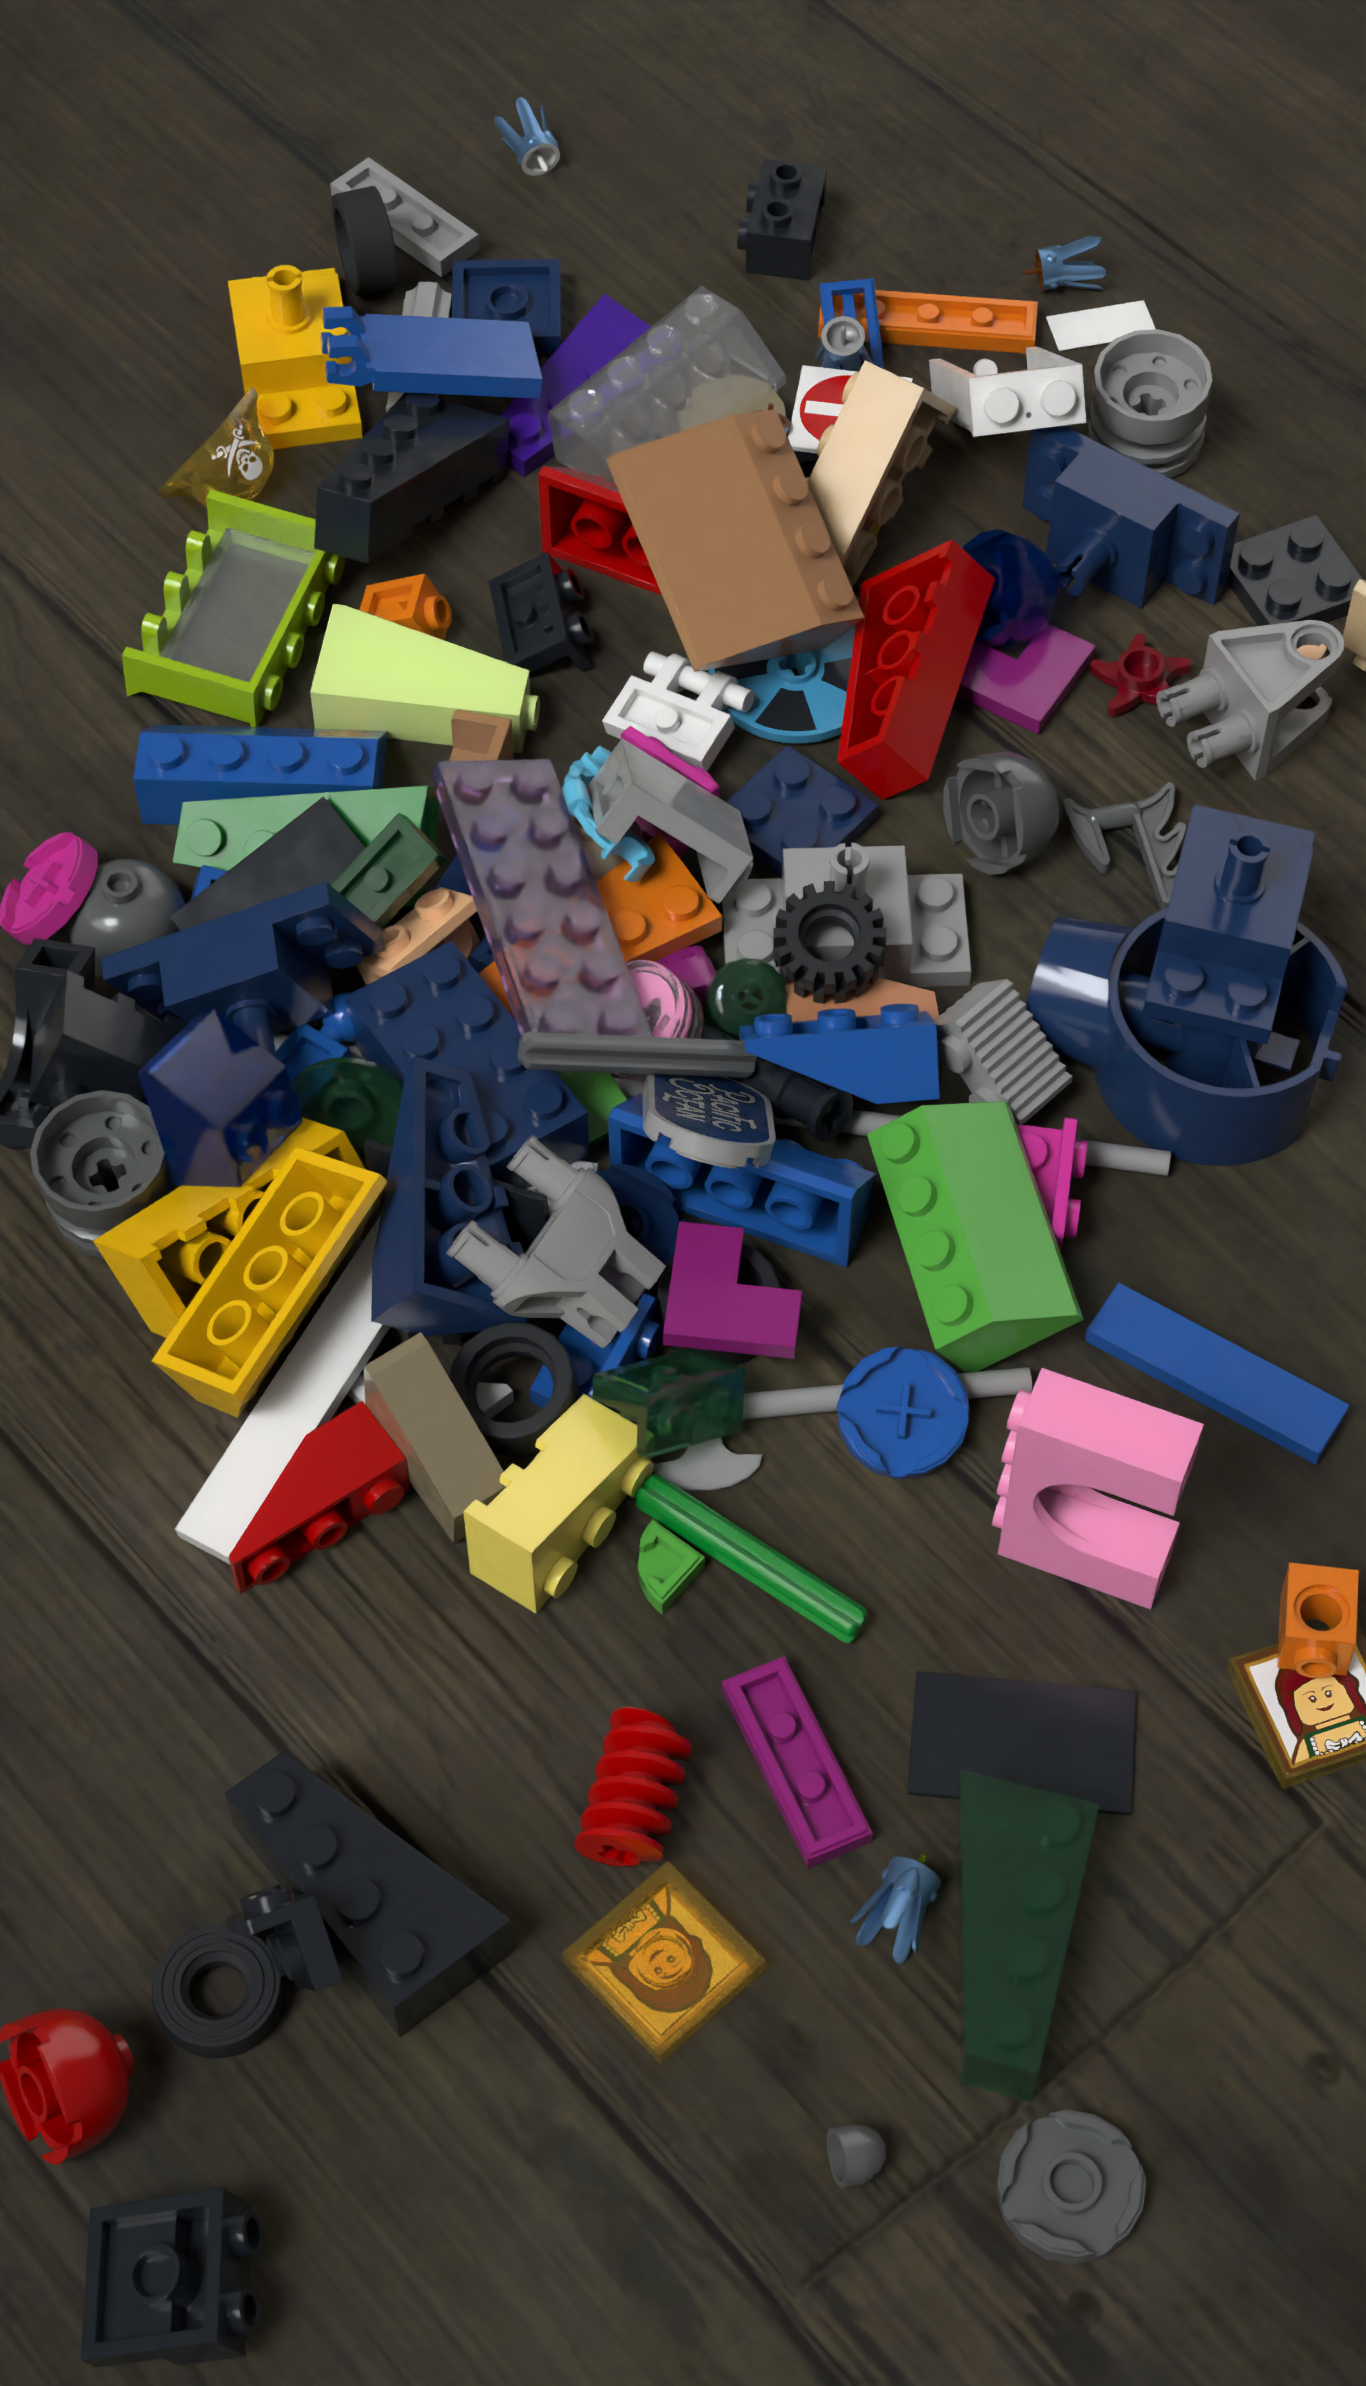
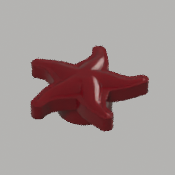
(1138, 674)

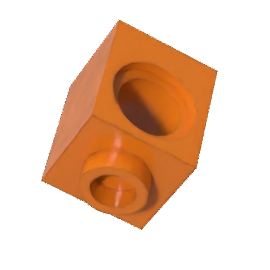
(1320, 1595)

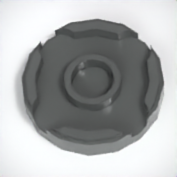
(1070, 2187)

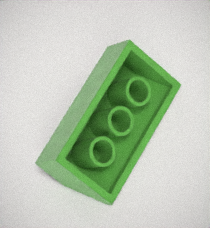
(974, 1231)

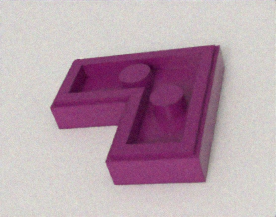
(1027, 687)
(716, 1312)

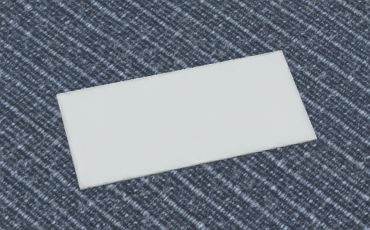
(1098, 324)

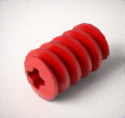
(631, 1789)

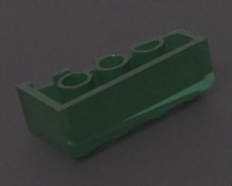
(1016, 1907)

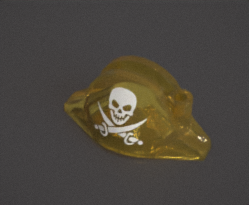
(231, 461)

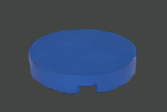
(902, 1412)

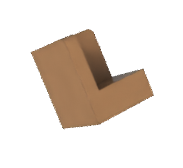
(480, 737)

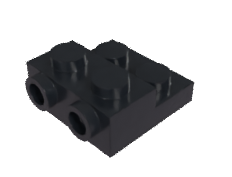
(171, 2279)

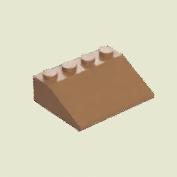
(736, 541)

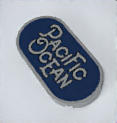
(709, 1119)

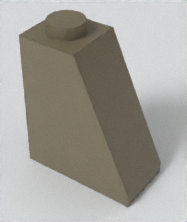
(434, 1431)

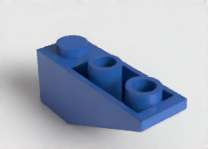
(868, 1056)

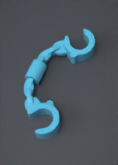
(579, 805)

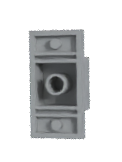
(920, 913)

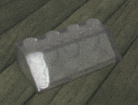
(674, 377)

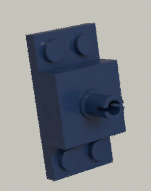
(1124, 522)
(1230, 924)
(252, 966)

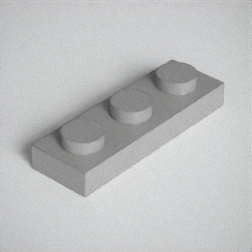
(415, 221)

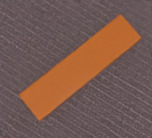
(948, 321)

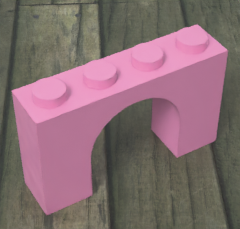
(1085, 1438)

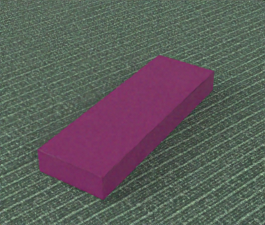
(796, 1762)

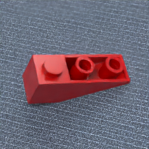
(326, 1487)

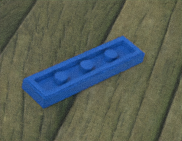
(1217, 1373)

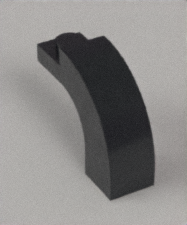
(36, 984)

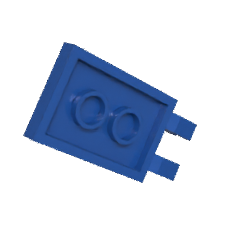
(432, 354)

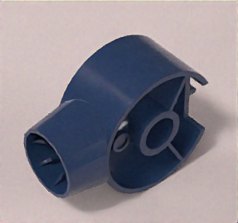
(1208, 1097)

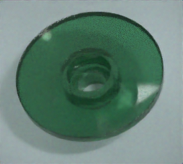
(369, 1112)

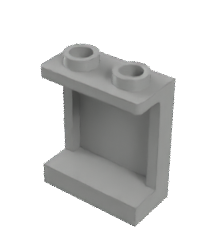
(640, 785)

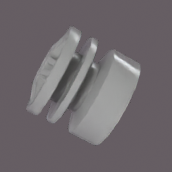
(1151, 399)

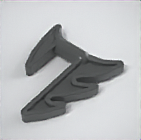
(1149, 820)

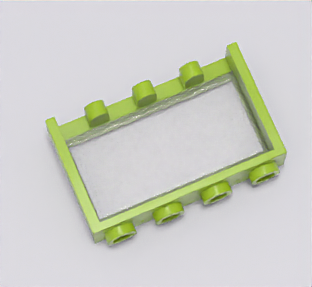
(235, 611)

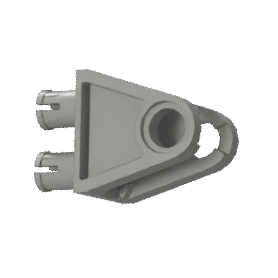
(1251, 694)

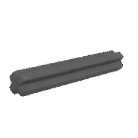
(634, 1055)

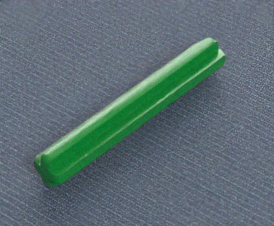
(751, 1558)

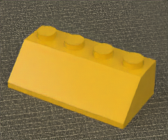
(269, 1279)

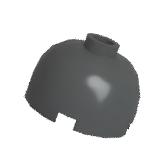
(1001, 810)
(125, 908)

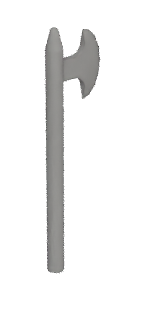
(714, 1467)

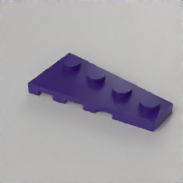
(588, 348)

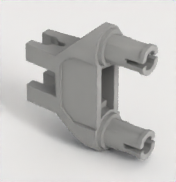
(578, 1264)

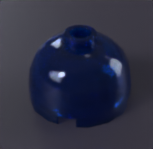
(1022, 589)

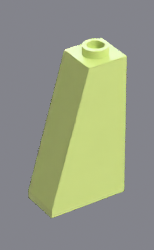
(411, 682)

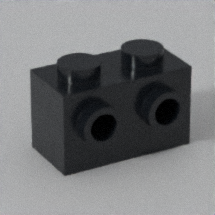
(783, 219)

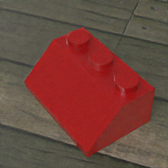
(590, 526)

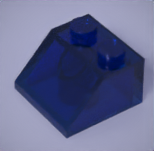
(218, 1103)

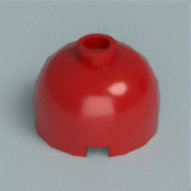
(65, 2080)

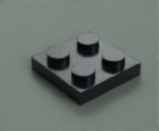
(1293, 574)

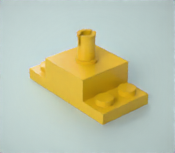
(282, 356)

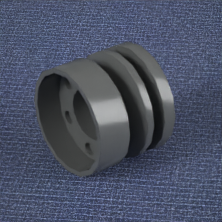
(87, 1150)

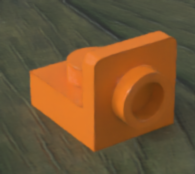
(409, 603)

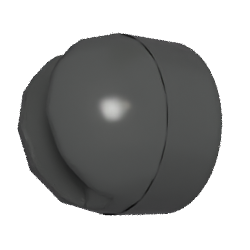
(855, 2154)

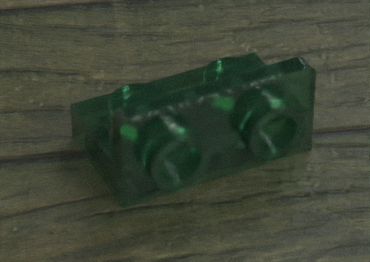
(675, 1399)

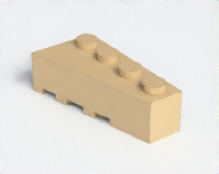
(867, 457)

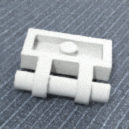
(685, 726)

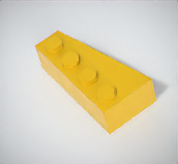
(179, 1239)

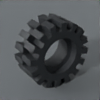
(829, 908)

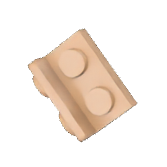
(434, 921)

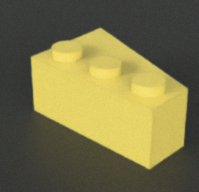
(556, 1505)

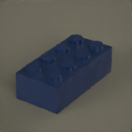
(452, 1017)

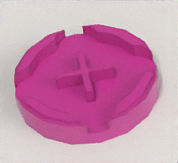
(51, 890)

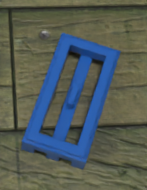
(847, 289)

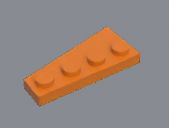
(647, 916)

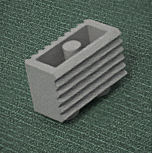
(1000, 1050)

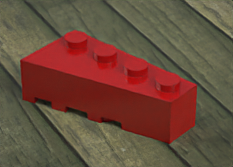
(909, 665)

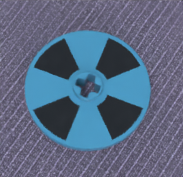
(793, 706)

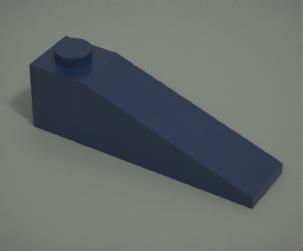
(431, 1194)

